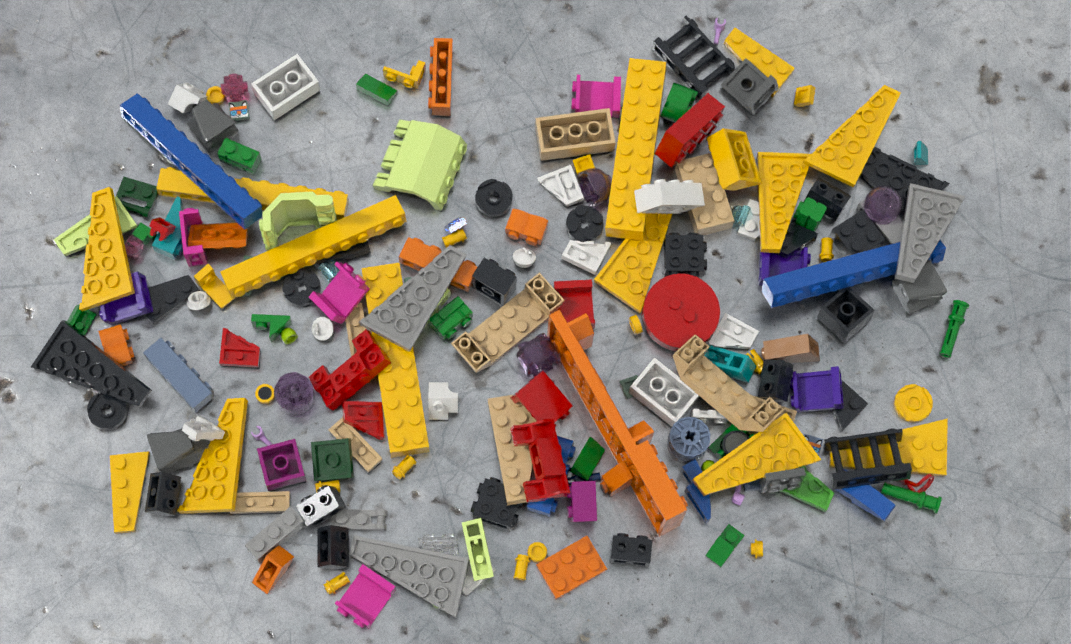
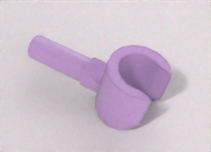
(718, 27)
(260, 436)
(738, 497)

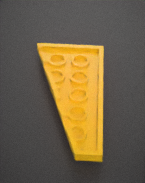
(633, 263)

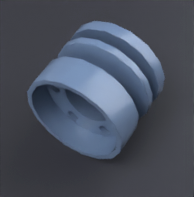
(685, 450)

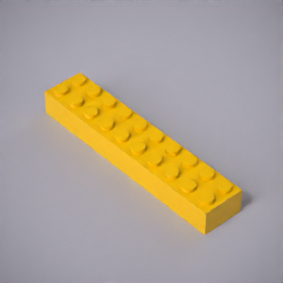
(635, 147)
(398, 380)

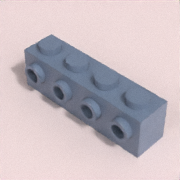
(178, 374)

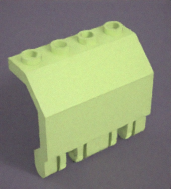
(422, 161)
(293, 211)

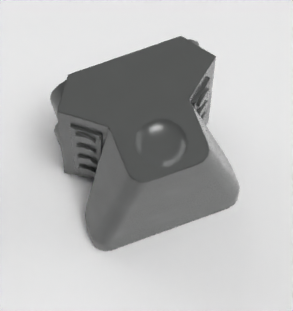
(211, 125)
(923, 292)
(172, 450)

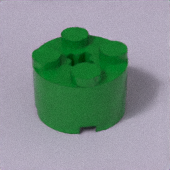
(678, 102)

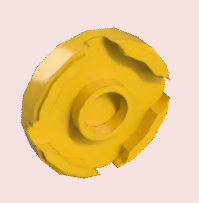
(913, 403)

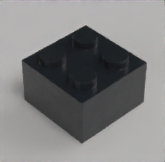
(856, 235)
(494, 281)
(845, 313)

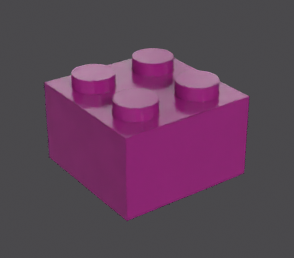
(281, 464)
(582, 501)

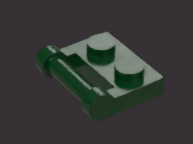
(138, 192)

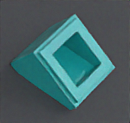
(920, 154)

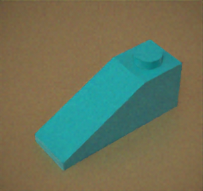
(173, 244)
(731, 363)

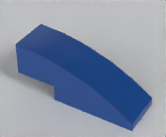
(869, 500)
(700, 502)

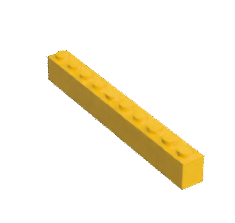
(175, 183)
(313, 246)

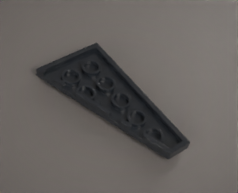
(893, 172)
(84, 363)

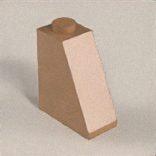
(792, 349)

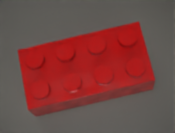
(690, 130)

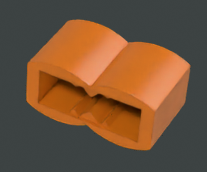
(526, 227)
(115, 344)

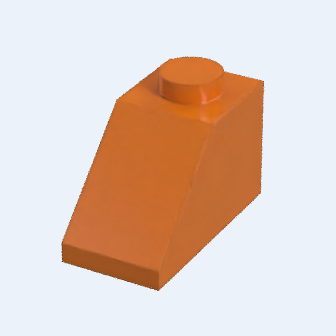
(616, 479)
(272, 569)

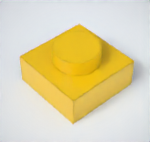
(804, 96)
(583, 163)

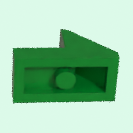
(274, 322)
(724, 545)

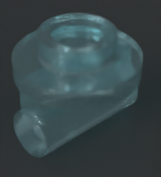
(740, 214)
(329, 270)

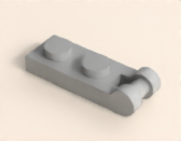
(360, 519)

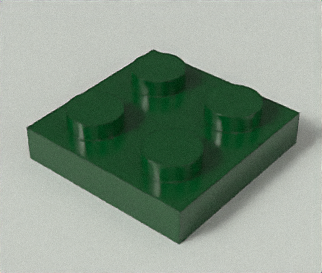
(332, 459)

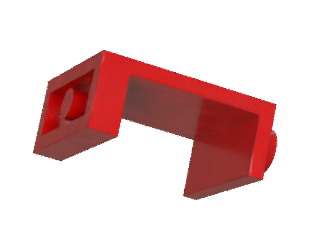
(577, 299)
(543, 399)

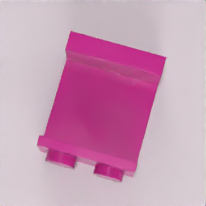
(597, 96)
(194, 254)
(341, 294)
(365, 597)

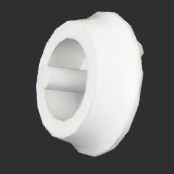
(524, 257)
(198, 300)
(322, 328)

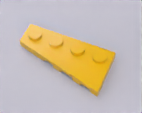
(766, 61)
(127, 488)

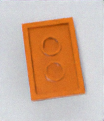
(218, 235)
(571, 567)

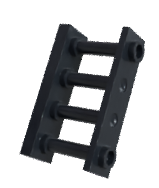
(685, 73)
(868, 476)

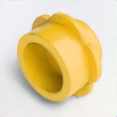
(757, 548)

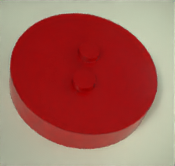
(679, 309)

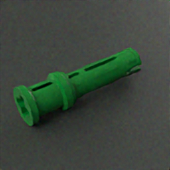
(955, 320)
(920, 499)

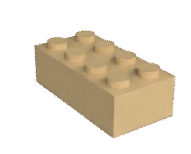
(575, 134)
(716, 212)

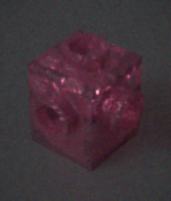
(234, 88)

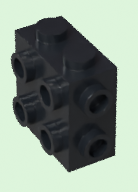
(684, 254)
(493, 505)

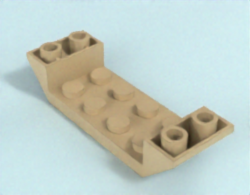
(509, 324)
(721, 390)

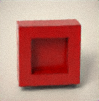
(162, 226)

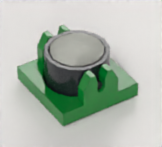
(730, 439)

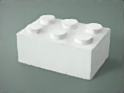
(285, 87)
(669, 197)
(663, 392)

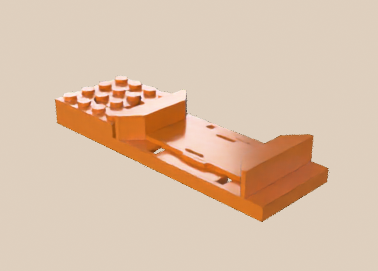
(632, 444)

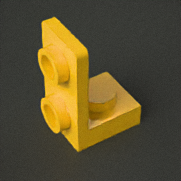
(408, 81)
(213, 286)

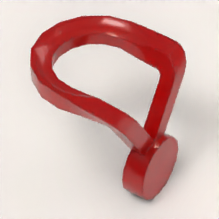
(909, 483)

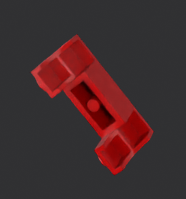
(352, 374)
(546, 460)

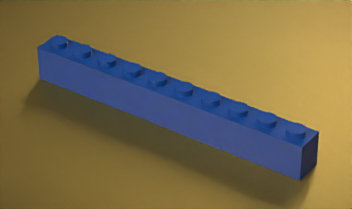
(191, 161)
(837, 274)

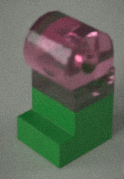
(138, 241)

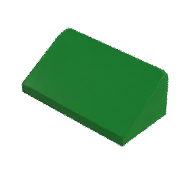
(376, 89)
(81, 320)
(588, 459)

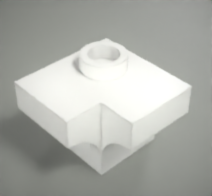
(185, 97)
(441, 401)

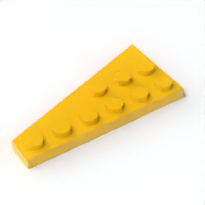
(851, 144)
(778, 194)
(105, 256)
(920, 446)
(773, 450)
(219, 467)

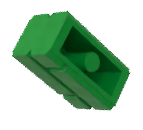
(239, 156)
(809, 214)
(451, 318)

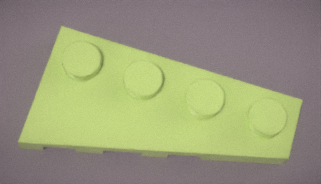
(77, 236)

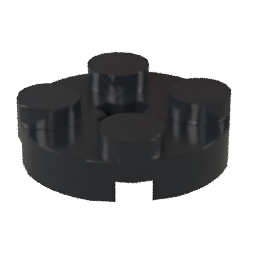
(492, 208)
(584, 213)
(300, 277)
(109, 421)

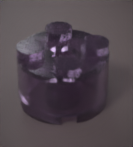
(537, 355)
(298, 404)

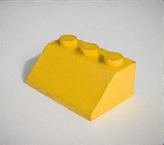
(733, 159)

